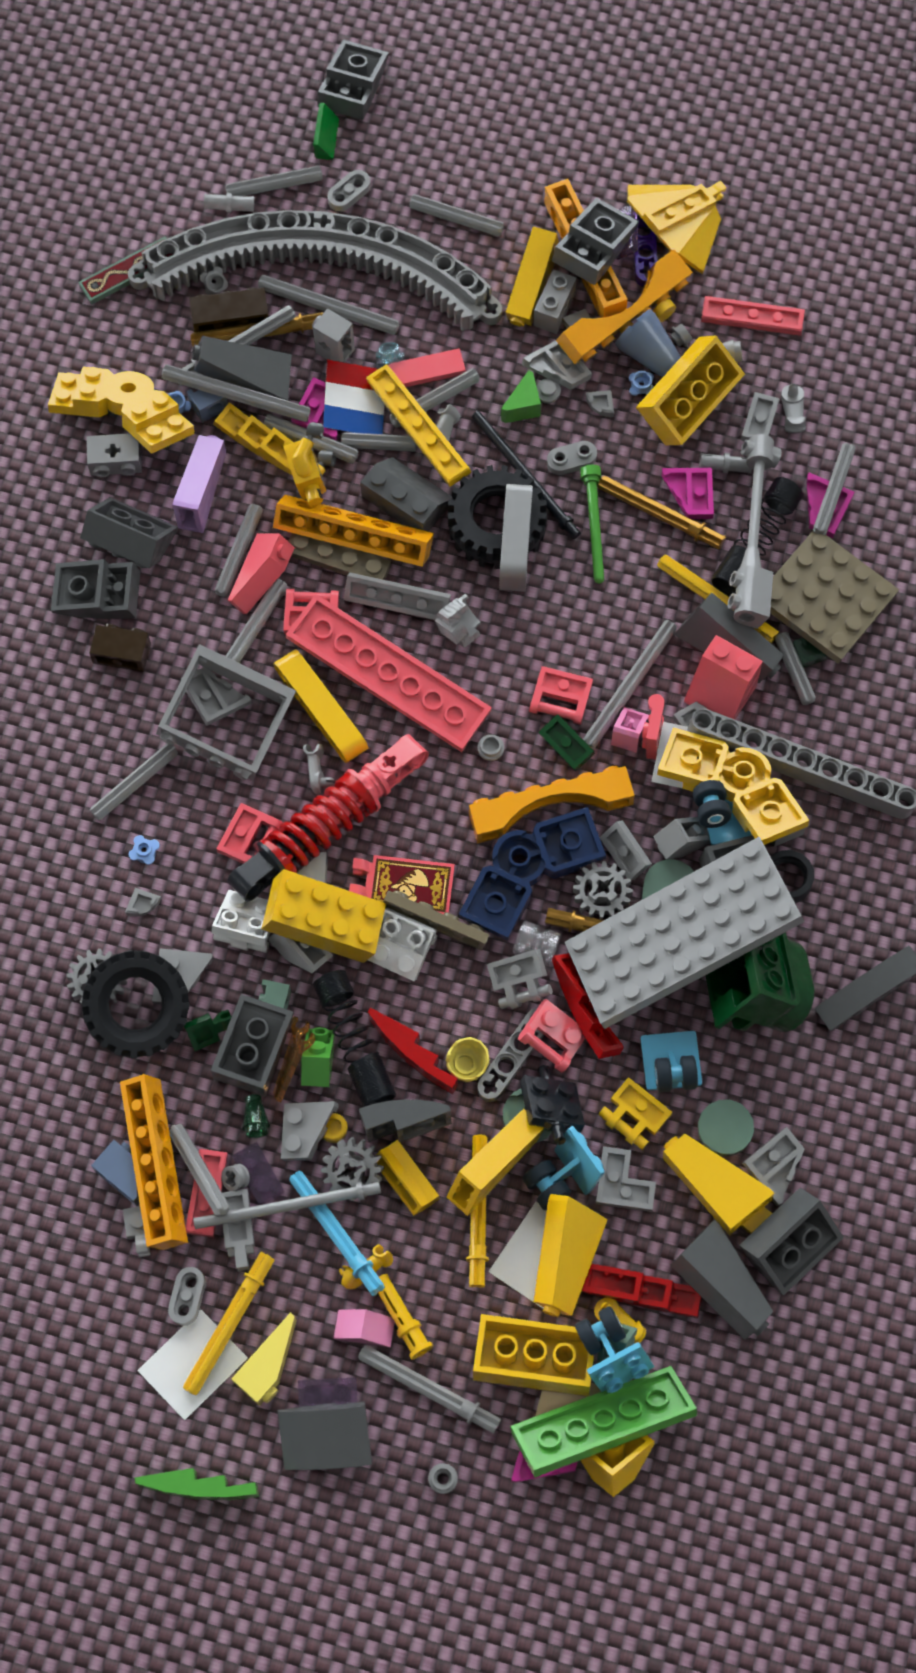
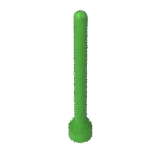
(590, 476)

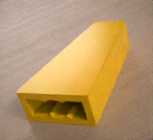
(532, 276)
(493, 1163)
(719, 1185)
(566, 1253)

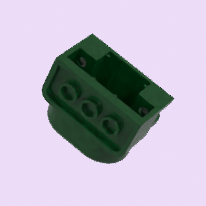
(763, 987)

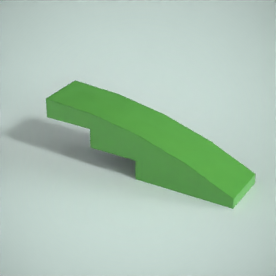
(185, 1484)

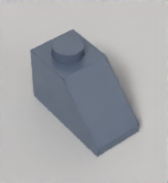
(117, 1169)

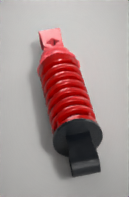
(349, 799)

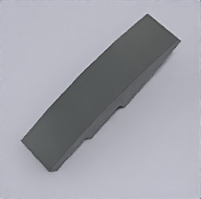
(868, 988)

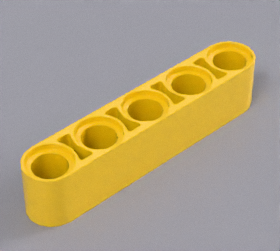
(321, 706)

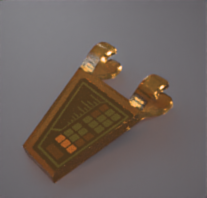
(292, 1057)

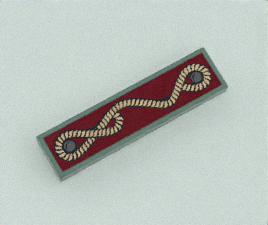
(114, 276)

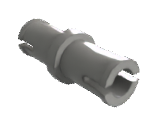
(228, 202)
(724, 463)

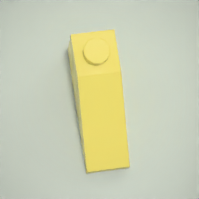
(264, 1368)

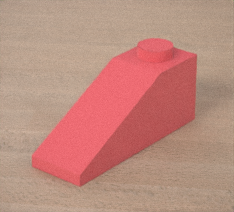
(261, 568)

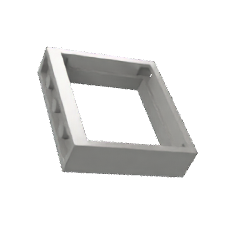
(242, 676)

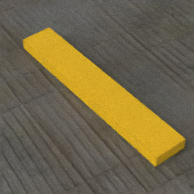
(418, 425)

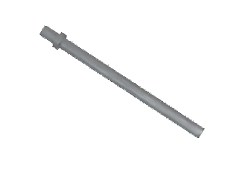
(358, 1191)

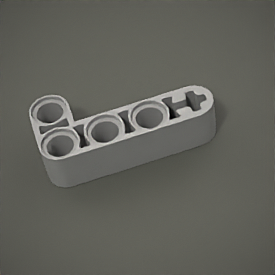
(515, 537)

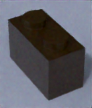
(120, 647)

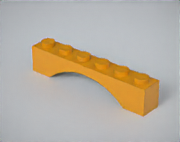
(588, 334)
(604, 790)

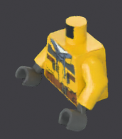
(305, 467)

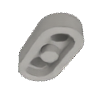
(346, 190)
(572, 457)
(187, 1297)

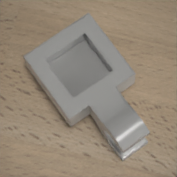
(135, 1229)

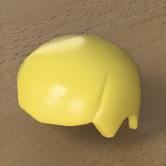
(467, 1059)

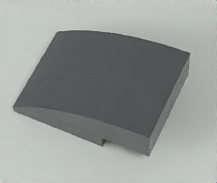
(352, 79)
(594, 241)
(96, 589)
(404, 1118)
(325, 1436)

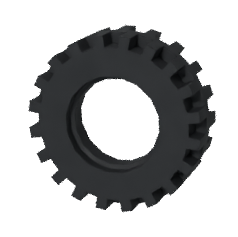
(466, 533)
(142, 1041)

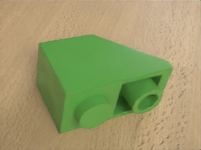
(318, 1059)

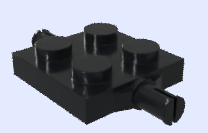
(552, 1104)

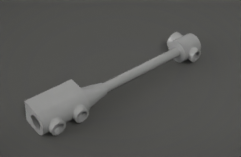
(752, 582)

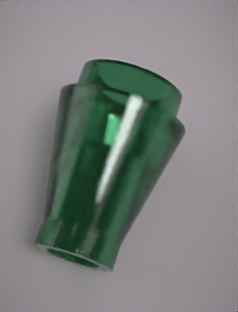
(255, 1118)

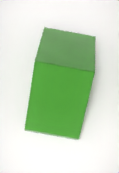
(523, 402)

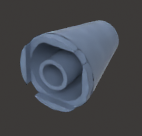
(649, 344)

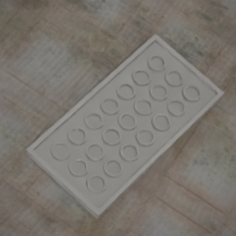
(683, 932)

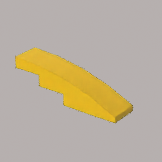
(254, 436)

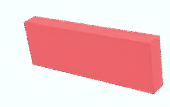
(429, 368)
(198, 1207)

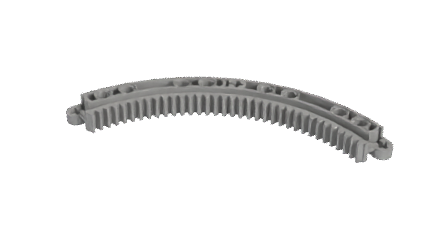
(321, 237)

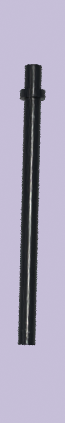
(565, 521)

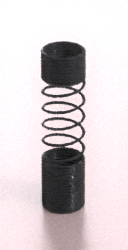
(782, 499)
(369, 1071)

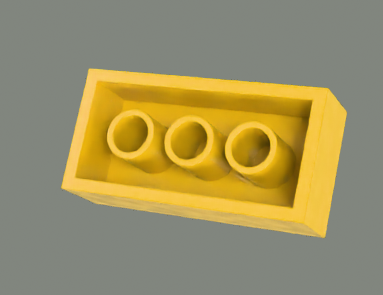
(690, 390)
(323, 916)
(531, 1355)

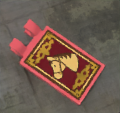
(416, 878)

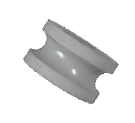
(235, 1177)

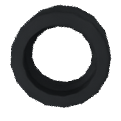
(803, 864)

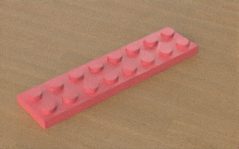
(388, 672)

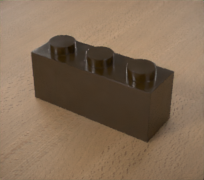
(228, 309)

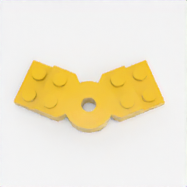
(145, 412)
(759, 802)

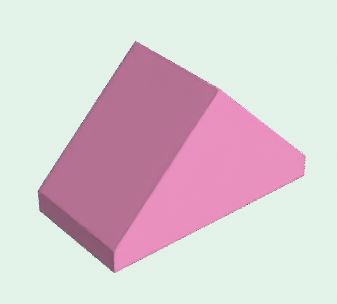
(628, 729)
(364, 1327)

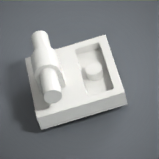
(241, 923)
(403, 944)

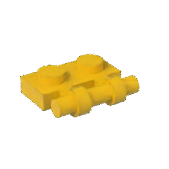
(641, 1107)

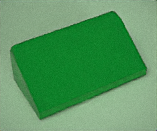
(325, 133)

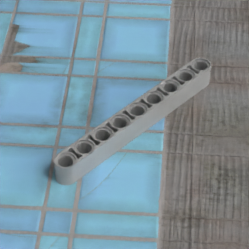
(816, 763)

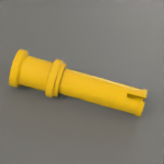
(408, 1327)

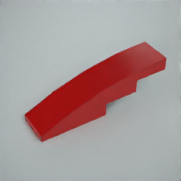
(601, 1040)
(405, 1044)
(642, 1290)

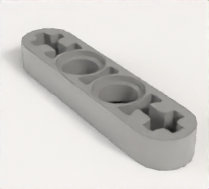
(507, 1052)

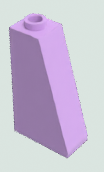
(199, 483)

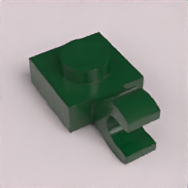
(204, 1030)

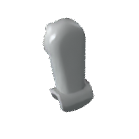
(793, 404)
(447, 419)
(316, 777)

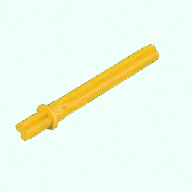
(704, 589)
(477, 1248)
(228, 1323)

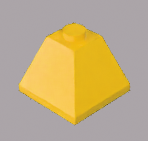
(619, 1465)

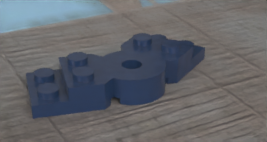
(553, 850)

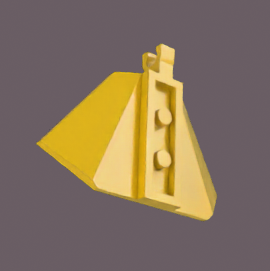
(680, 217)

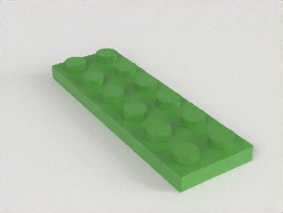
(603, 1421)

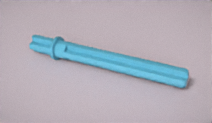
(359, 1264)

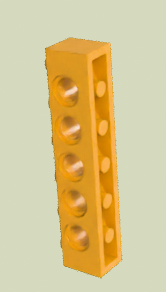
(564, 209)
(353, 530)
(153, 1162)

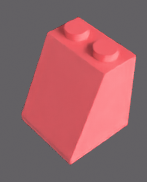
(724, 678)

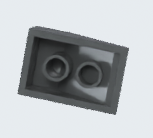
(252, 1045)

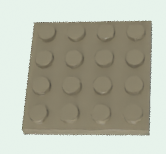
(828, 595)

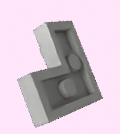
(617, 1189)

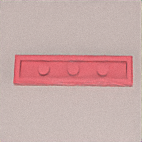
(753, 315)

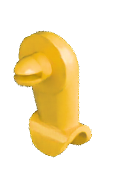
(378, 1259)
(623, 1317)

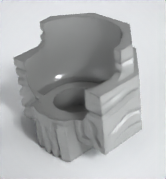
(458, 622)

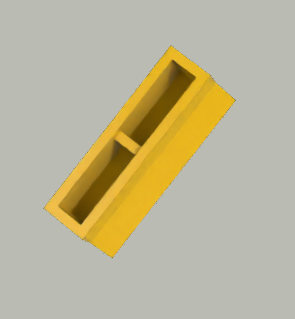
(406, 1178)

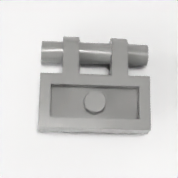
(516, 970)

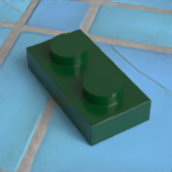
(566, 742)

